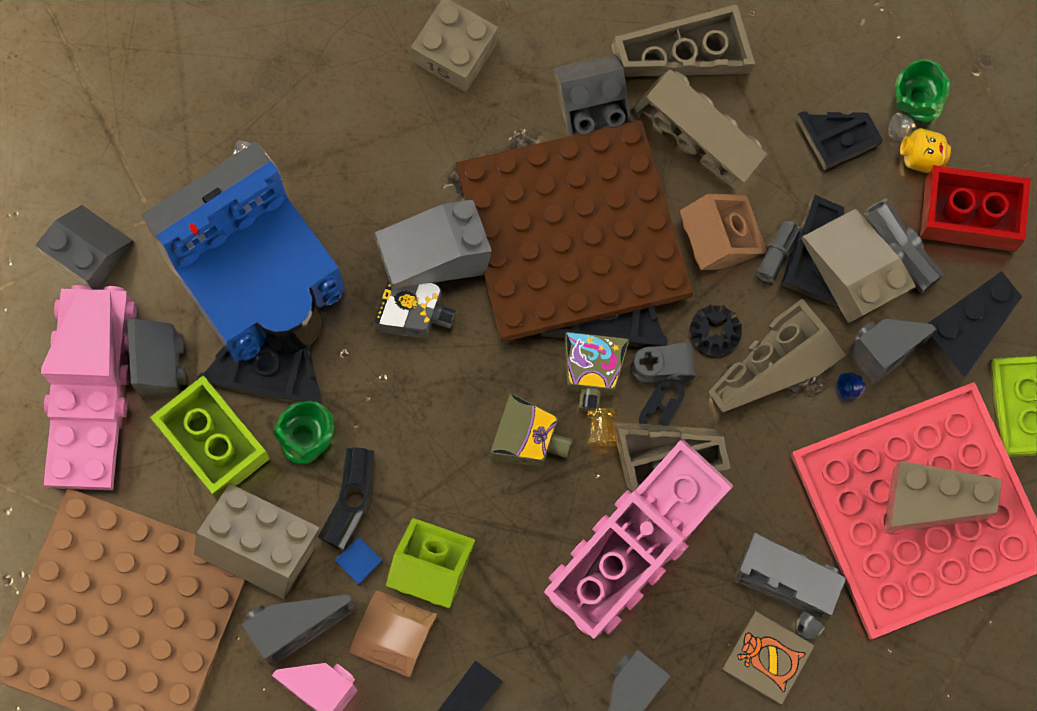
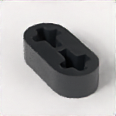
(656, 399)

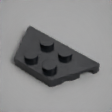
(638, 326)
(267, 375)

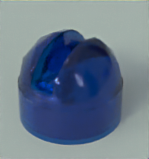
(850, 379)

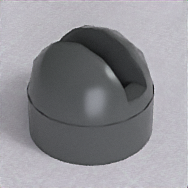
(809, 626)

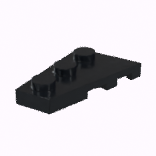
(801, 270)

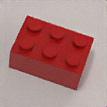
(975, 208)

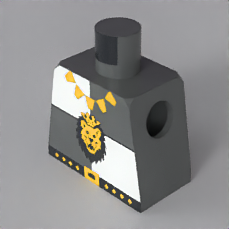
(412, 310)

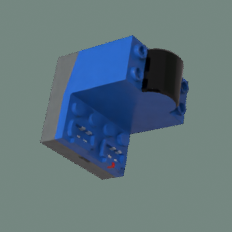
(247, 256)

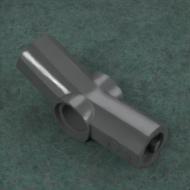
(905, 244)

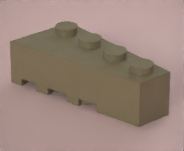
(692, 46)

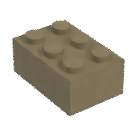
(256, 540)

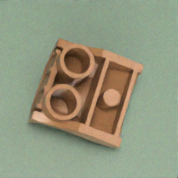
(392, 633)

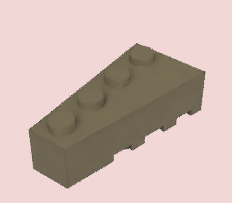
(700, 128)

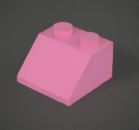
(319, 685)

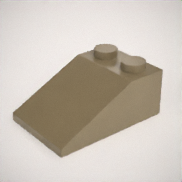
(857, 265)

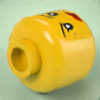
(924, 150)

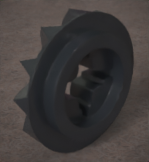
(715, 344)

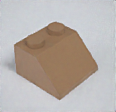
(722, 231)

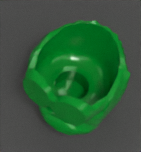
(922, 90)
(304, 431)

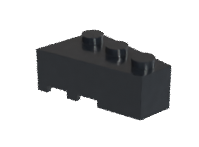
(970, 326)

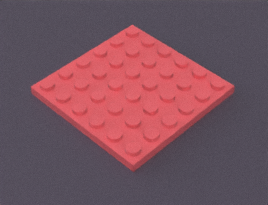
(929, 569)

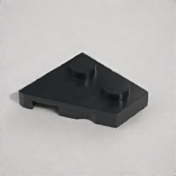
(839, 135)

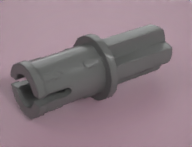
(778, 251)

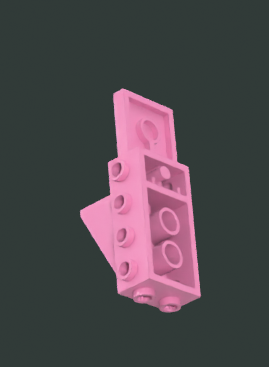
(87, 386)
(637, 541)

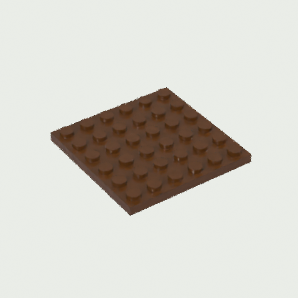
(575, 230)

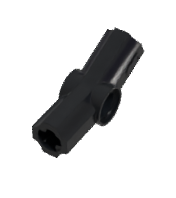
(343, 518)

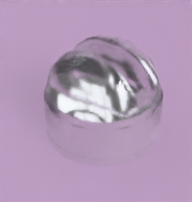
(900, 126)

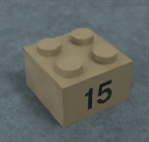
(454, 44)

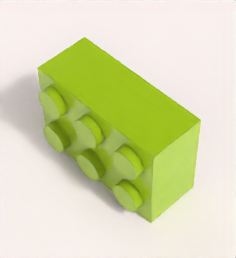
(210, 437)

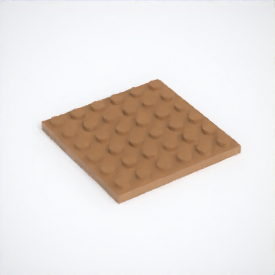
(117, 613)

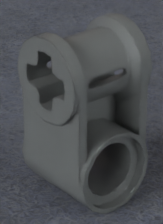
(668, 362)

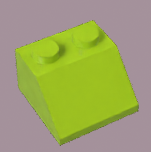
(430, 562)

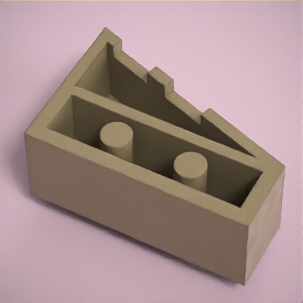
(646, 445)
(938, 496)

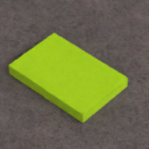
(1016, 403)

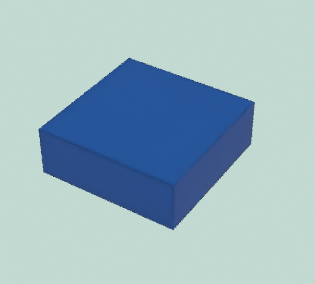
(359, 561)

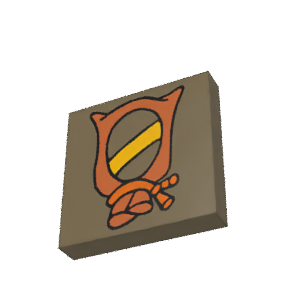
(768, 658)

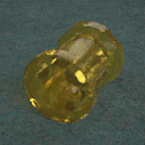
(602, 427)

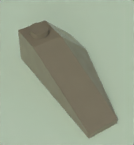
(789, 354)

